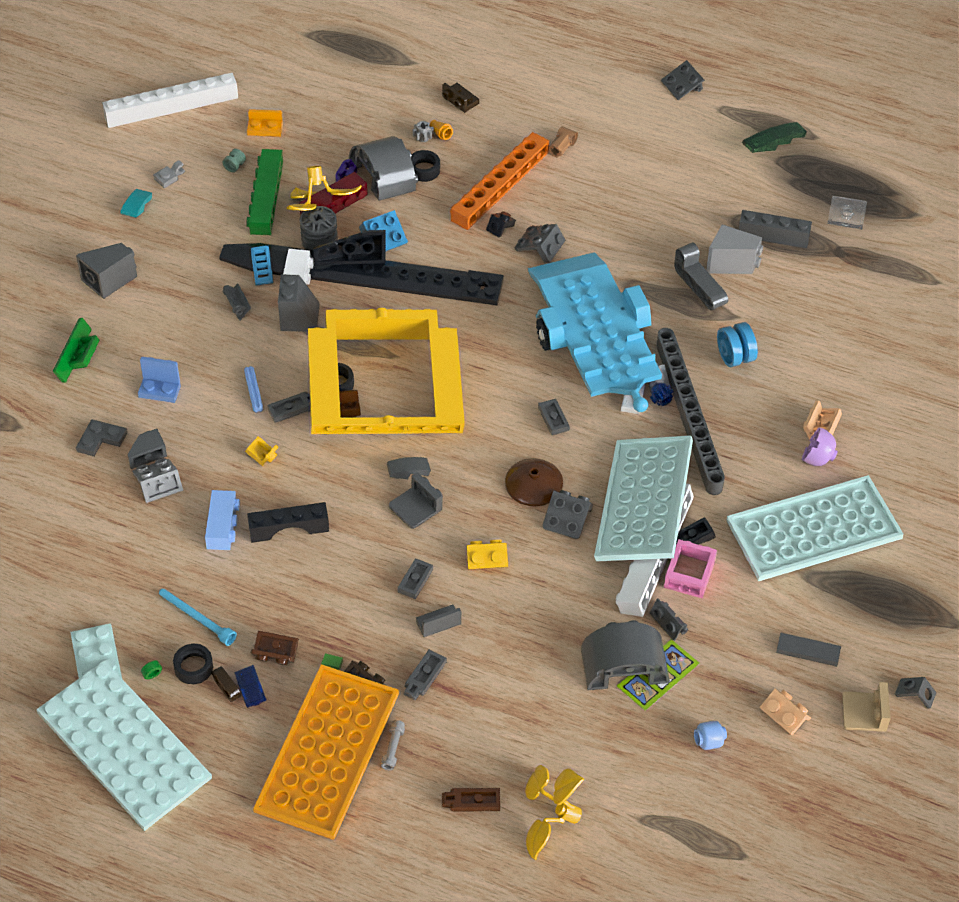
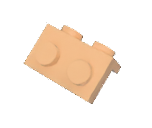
(821, 417)
(784, 711)

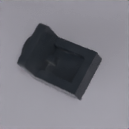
(498, 222)

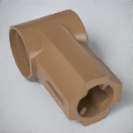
(564, 138)

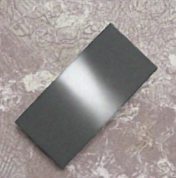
(403, 467)

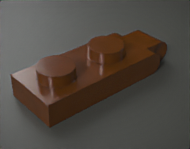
(472, 799)

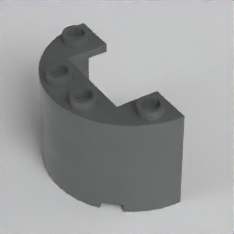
(388, 164)
(623, 651)

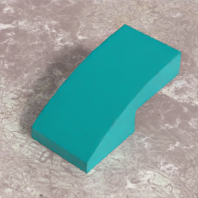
(135, 203)

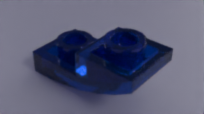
(250, 686)

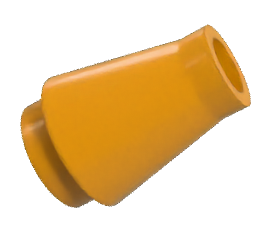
(442, 130)

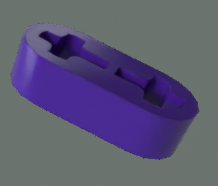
(342, 171)

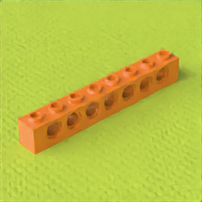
(499, 180)

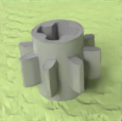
(423, 131)

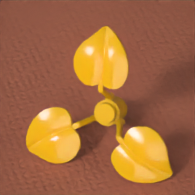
(315, 178)
(564, 786)

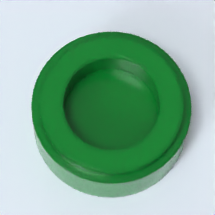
(151, 670)

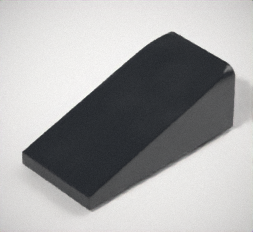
(697, 532)

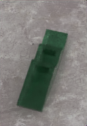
(770, 138)

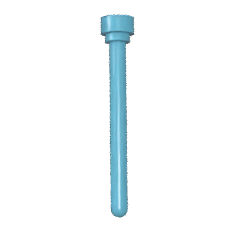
(225, 635)

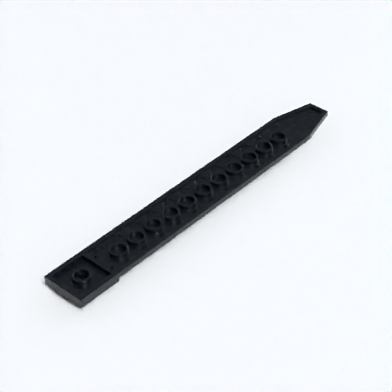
(384, 276)

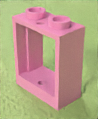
(688, 584)

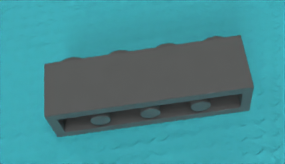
(776, 228)

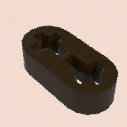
(226, 684)

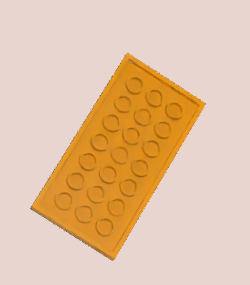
(326, 752)

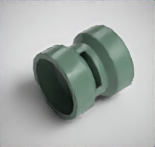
(235, 158)

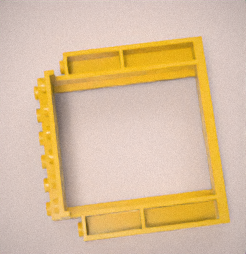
(383, 325)

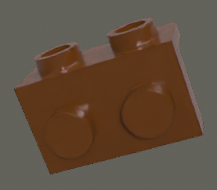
(349, 404)
(275, 647)

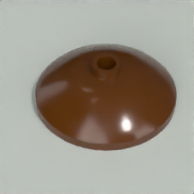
(531, 488)

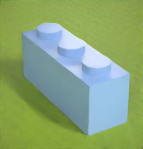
(222, 520)

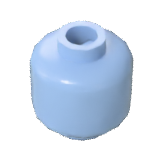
(710, 735)

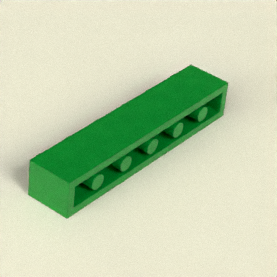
(266, 192)

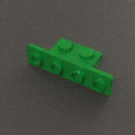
(77, 350)

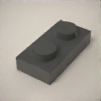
(553, 416)
(415, 578)

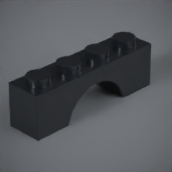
(267, 523)

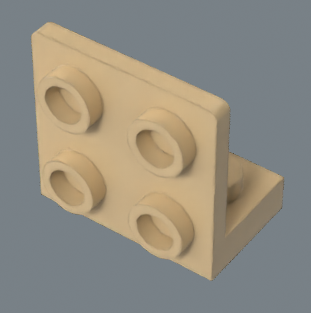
(867, 710)

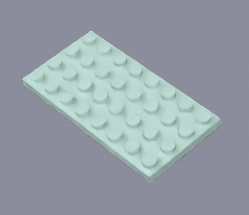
(644, 499)
(814, 527)
(124, 745)

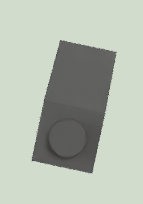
(146, 449)

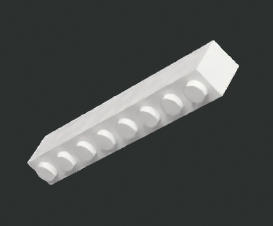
(170, 100)
(644, 575)

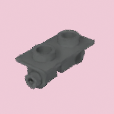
(237, 300)
(666, 618)

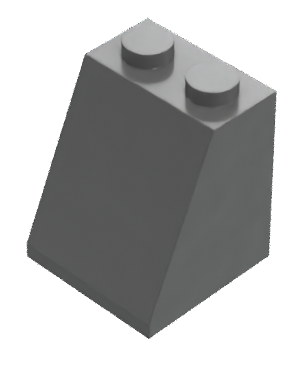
(107, 268)
(296, 305)

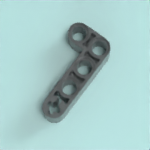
(698, 278)

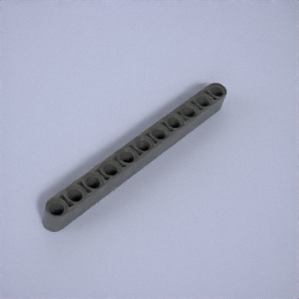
(690, 412)

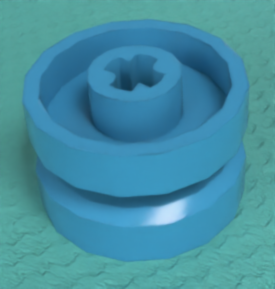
(737, 344)

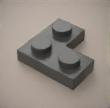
(98, 433)

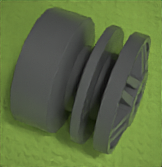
(318, 227)

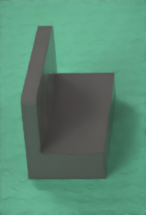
(439, 620)

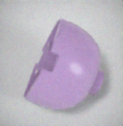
(820, 449)

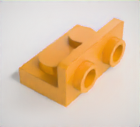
(264, 123)

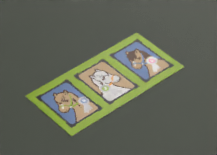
(678, 664)

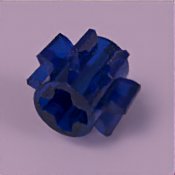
(661, 394)

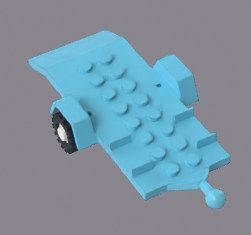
(596, 325)

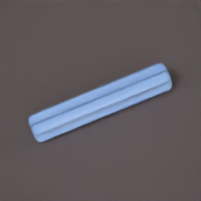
(253, 389)

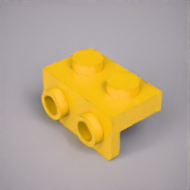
(487, 555)

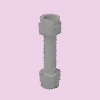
(396, 729)

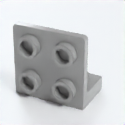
(158, 479)

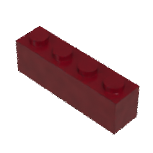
(339, 202)

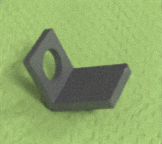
(916, 687)

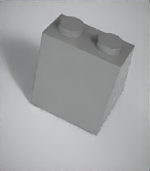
(734, 252)

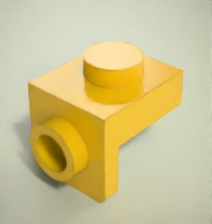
(261, 451)

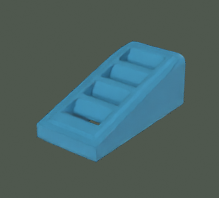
(262, 254)

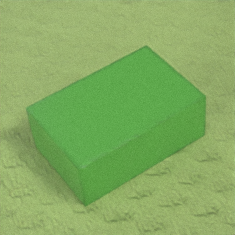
(332, 661)

